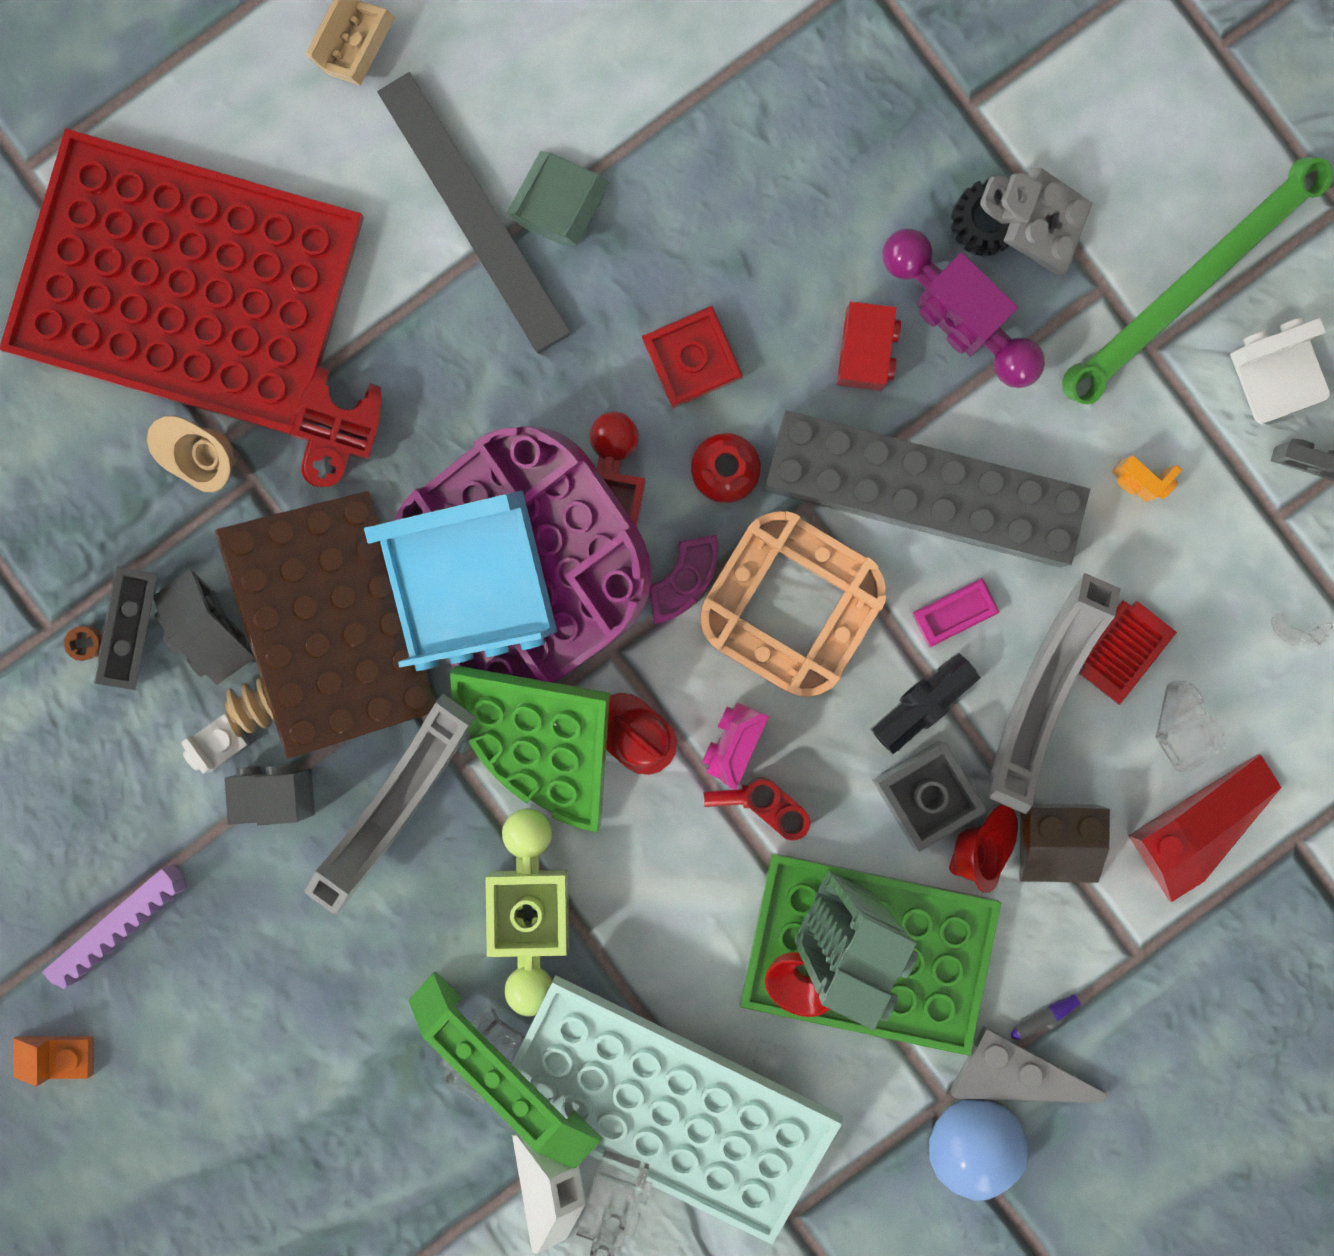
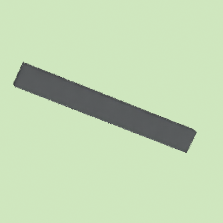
(473, 213)

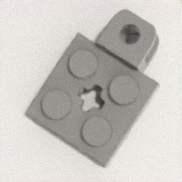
(1026, 204)

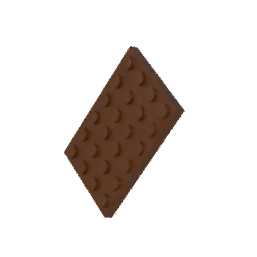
(323, 623)

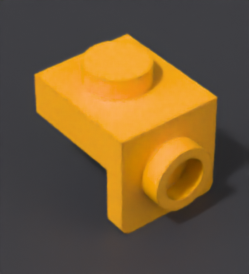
(1139, 480)

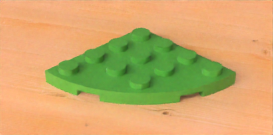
(539, 740)

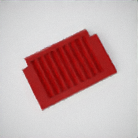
(1126, 650)

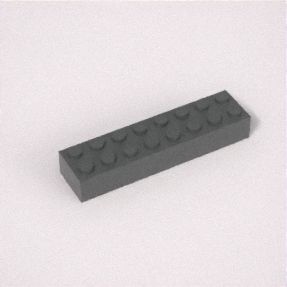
(927, 489)

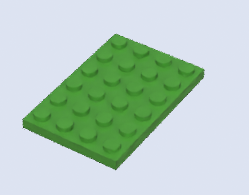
(954, 947)

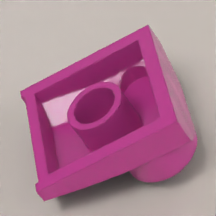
(735, 747)

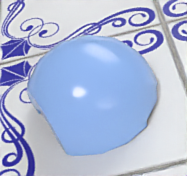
(978, 1149)

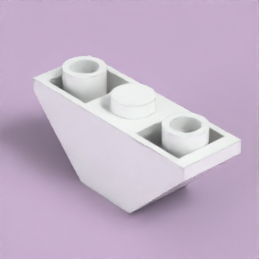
(550, 1196)

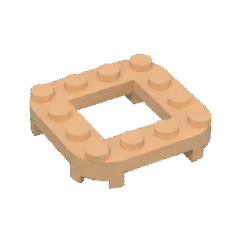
(821, 555)

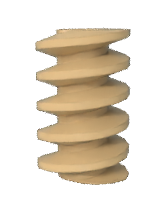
(248, 710)

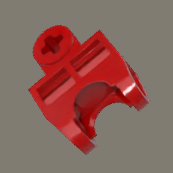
(318, 408)

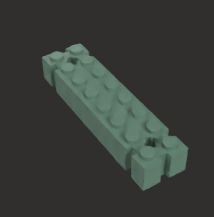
(854, 951)

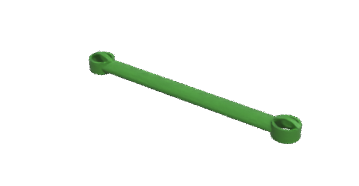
(1198, 279)

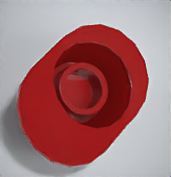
(639, 735)
(984, 850)

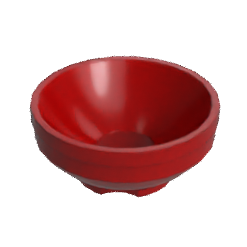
(722, 488)
(791, 988)

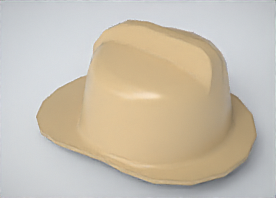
(191, 452)

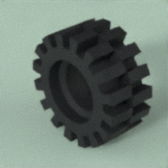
(967, 229)

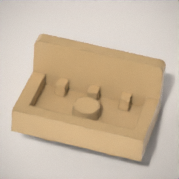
(349, 39)

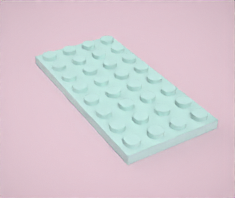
(695, 1117)

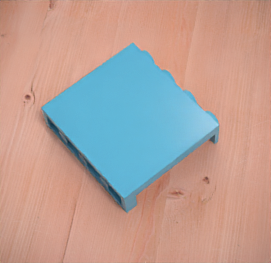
(466, 580)

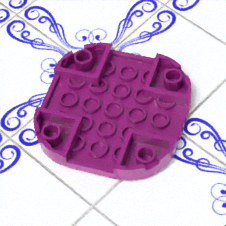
(583, 536)

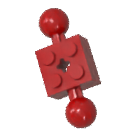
(613, 439)

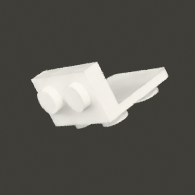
(1281, 370)

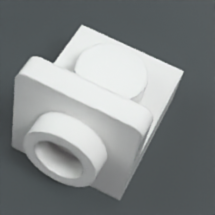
(213, 746)

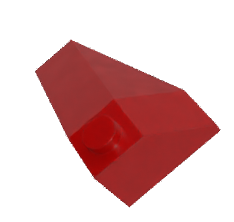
(1200, 831)

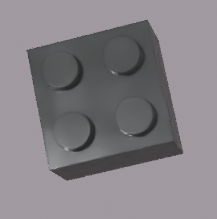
(929, 795)

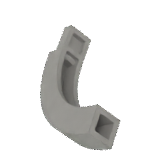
(1045, 689)
(392, 806)

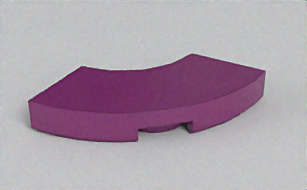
(686, 580)

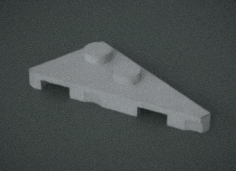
(1010, 1072)

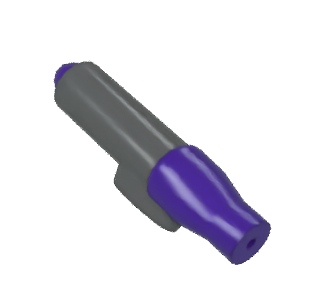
(1049, 1018)

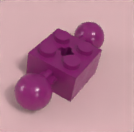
(964, 307)

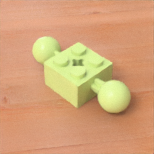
(508, 933)

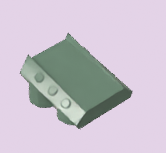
(558, 199)

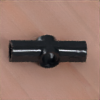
(925, 703)

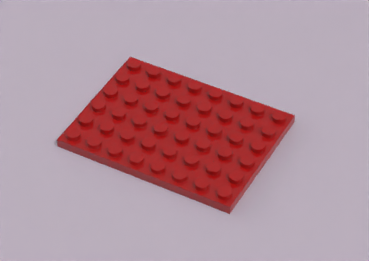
(180, 281)

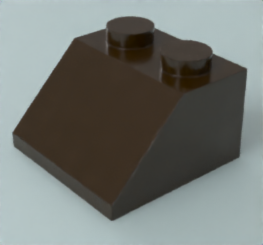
(1064, 843)

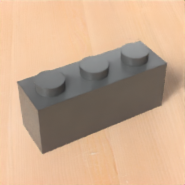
(125, 628)

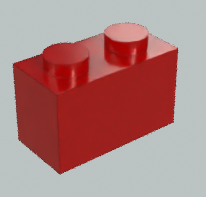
(867, 346)

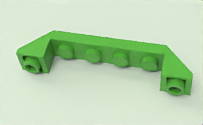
(497, 1078)

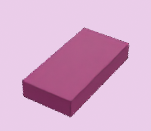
(955, 612)

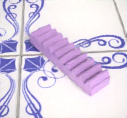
(116, 927)

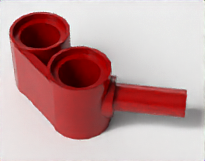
(770, 813)

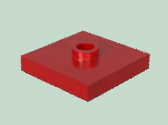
(692, 357)

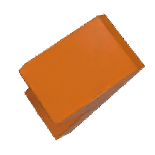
(52, 1058)

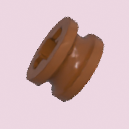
(75, 634)

